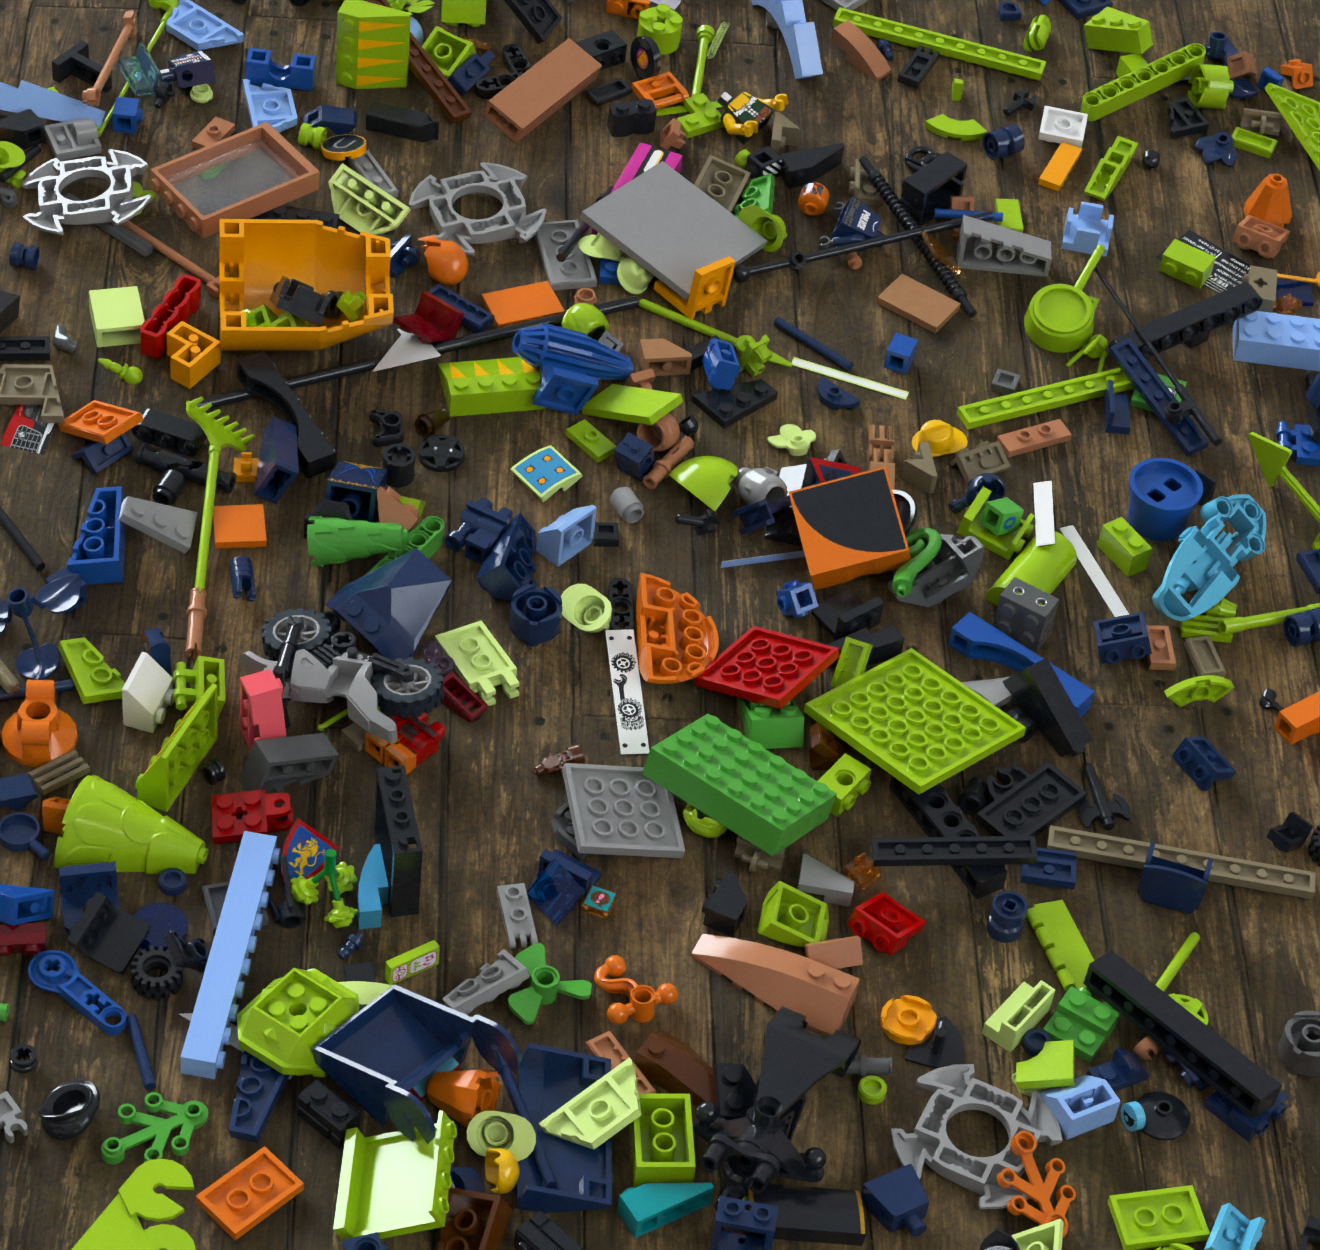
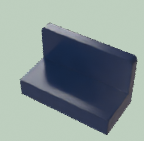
(1116, 411)
(100, 455)
(580, 871)

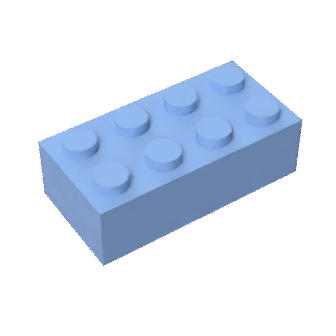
(1277, 340)

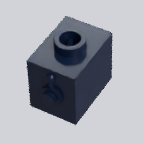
(634, 456)

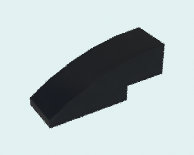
(886, 644)

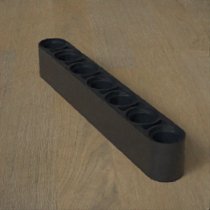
(1195, 319)

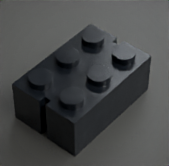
(933, 186)

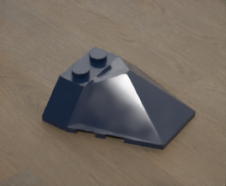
(393, 603)

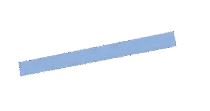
(761, 559)

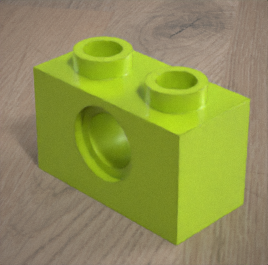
(848, 780)

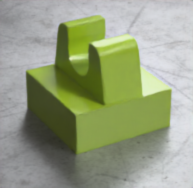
(352, 304)

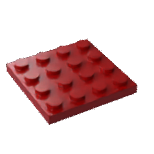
(767, 667)

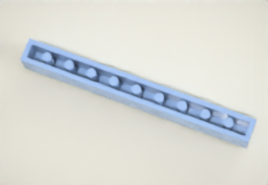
(229, 956)

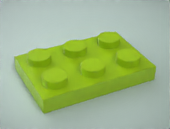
(1158, 1218)

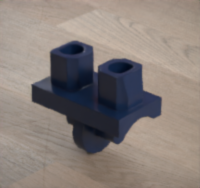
(403, 255)

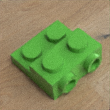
(1084, 1021)

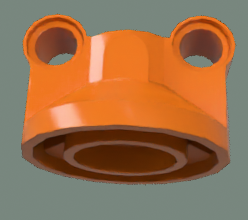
(39, 728)

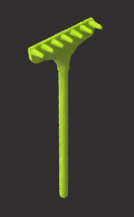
(218, 437)

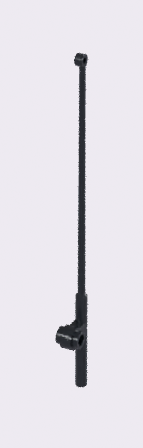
(1174, 410)

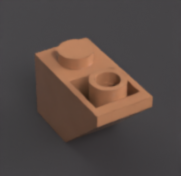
(394, 511)

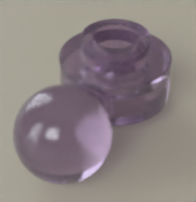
(434, 653)

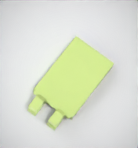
(480, 661)

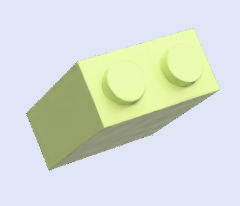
(116, 316)

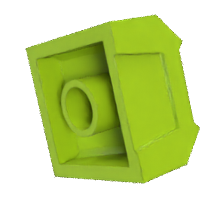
(448, 50)
(793, 916)

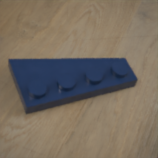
(255, 1098)

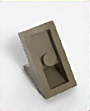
(783, 133)
(921, 469)

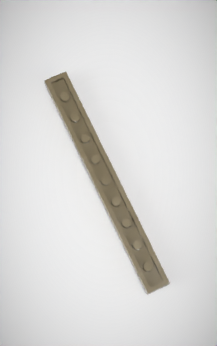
(1223, 870)

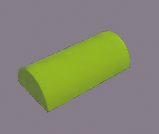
(1039, 566)

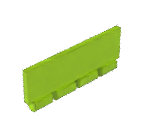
(1062, 941)

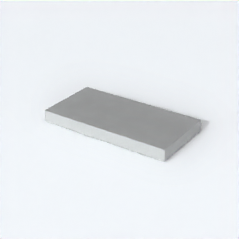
(576, 269)

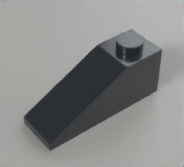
(810, 164)

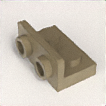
(861, 187)
(983, 459)

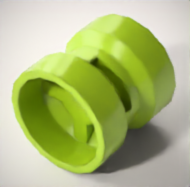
(311, 135)

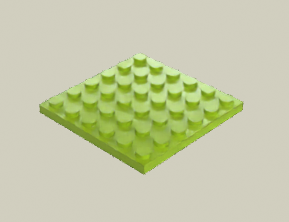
(914, 720)

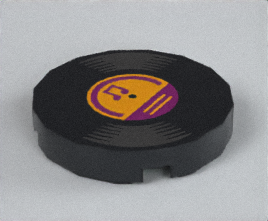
(645, 57)

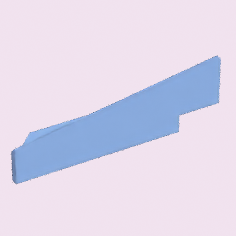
(46, 103)

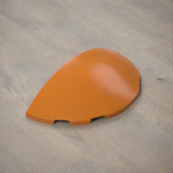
(671, 633)

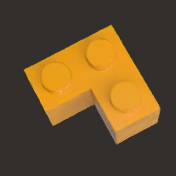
(191, 354)

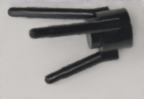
(289, 913)

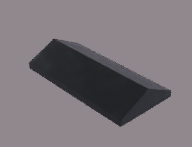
(785, 525)

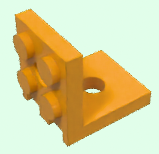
(708, 287)

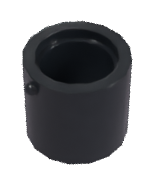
(400, 463)

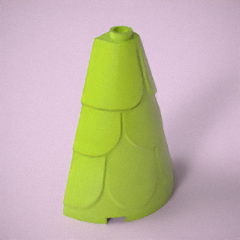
(116, 827)

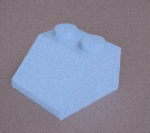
(567, 535)

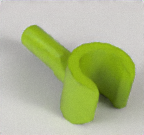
(16, 180)

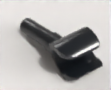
(1268, 700)

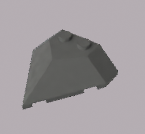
(946, 573)

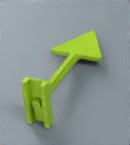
(1272, 461)

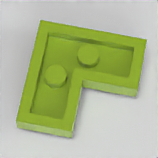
(702, 116)

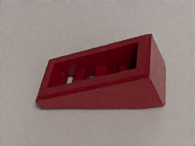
(458, 687)

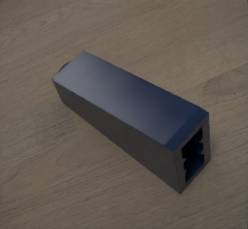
(277, 460)

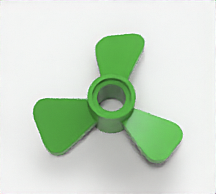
(543, 985)

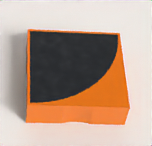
(850, 528)

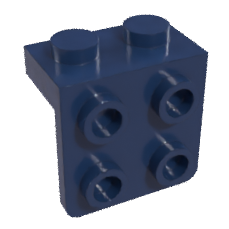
(81, 883)

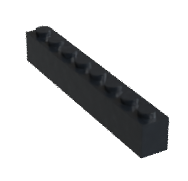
(1182, 1034)

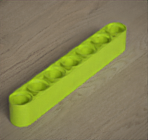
(1142, 82)

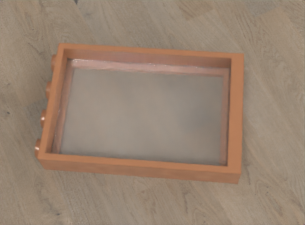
(234, 179)

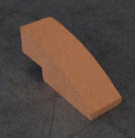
(860, 50)

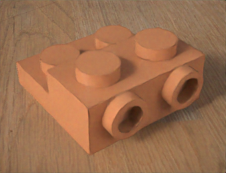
(1260, 236)

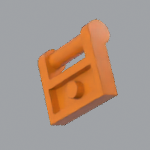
(658, 87)

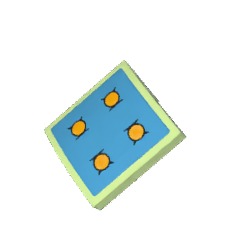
(546, 472)

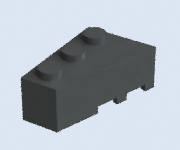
(288, 760)

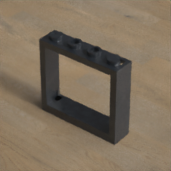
(395, 830)

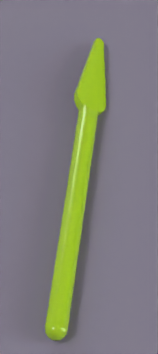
(700, 327)

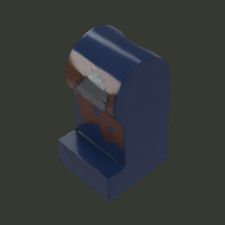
(157, 648)

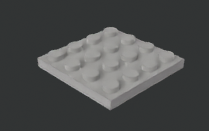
(621, 812)

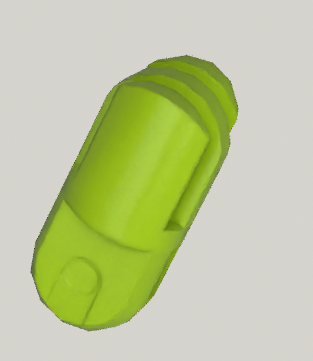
(1037, 33)

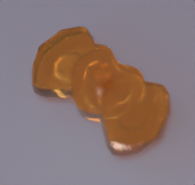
(477, 43)

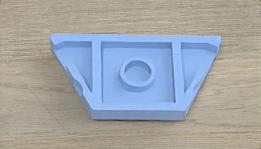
(200, 27)
(270, 105)

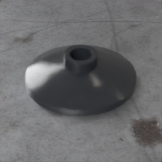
(1162, 1124)

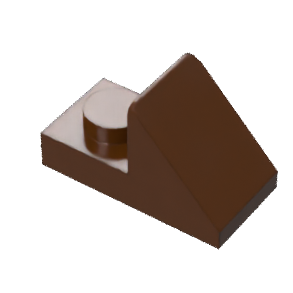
(825, 748)

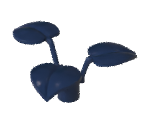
(1221, 47)
(59, 597)

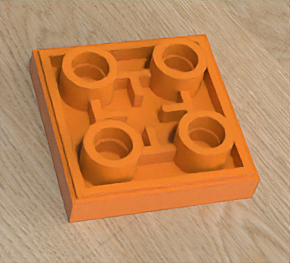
(239, 526)

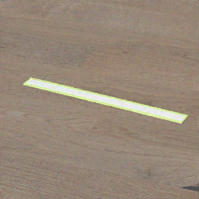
(850, 378)

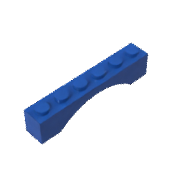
(982, 641)

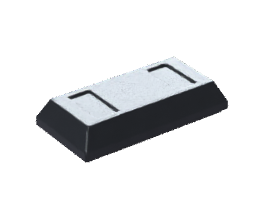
(608, 92)

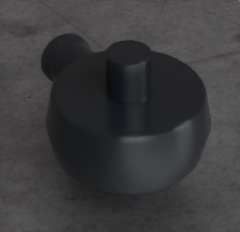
(163, 93)

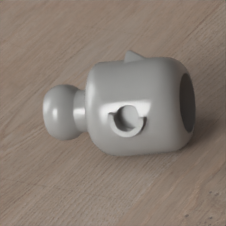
(759, 485)

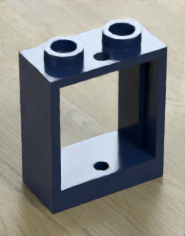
(732, 1214)

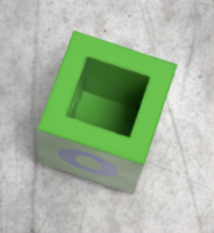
(1001, 516)

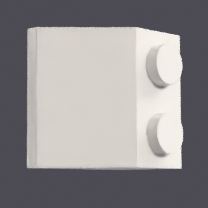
(146, 694)

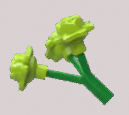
(339, 879)

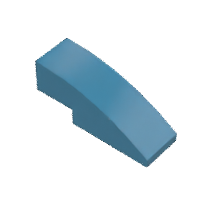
(372, 890)

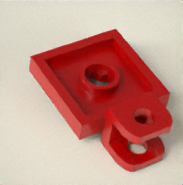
(259, 818)

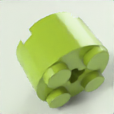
(662, 26)
(1210, 86)

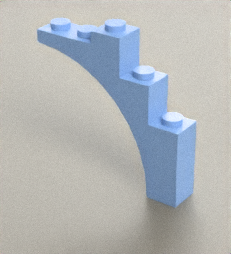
(798, 35)

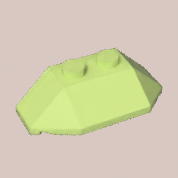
(364, 204)

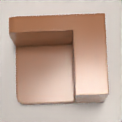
(1241, 65)

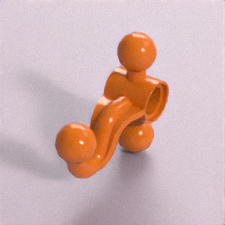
(641, 996)

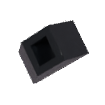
(22, 129)
(726, 907)

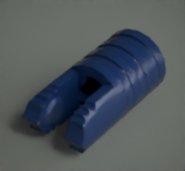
(242, 577)

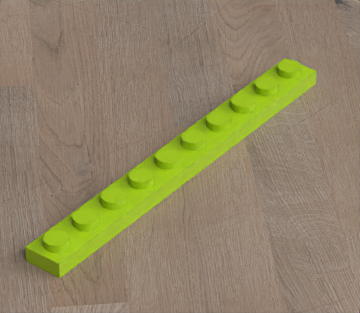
(946, 45)

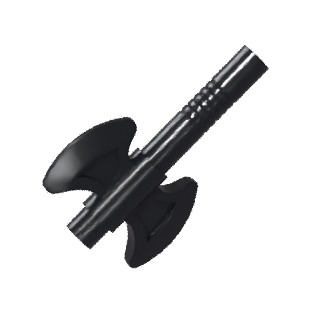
(1101, 808)

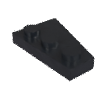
(732, 405)

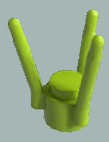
(1094, 348)

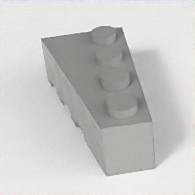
(1001, 249)

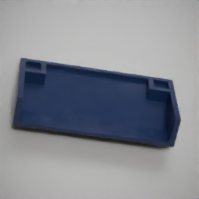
(582, 1174)

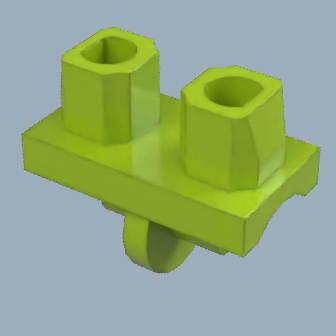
(753, 354)

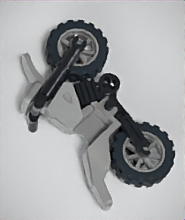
(323, 666)

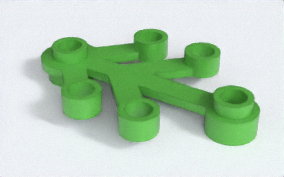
(156, 1128)

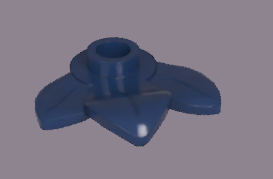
(1215, 150)

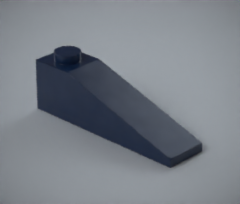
(510, 561)

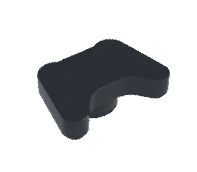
(390, 427)
(187, 955)

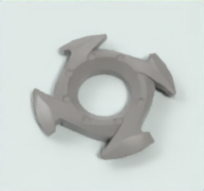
(492, 180)
(112, 206)
(956, 1092)

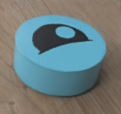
(1133, 1116)

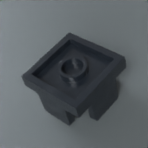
(300, 300)

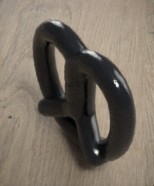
(915, 164)

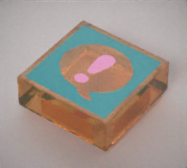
(599, 901)

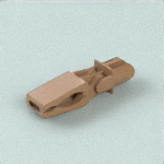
(881, 451)

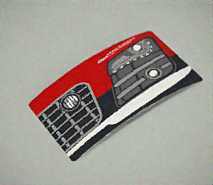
(27, 430)

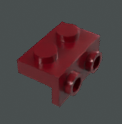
(23, 938)

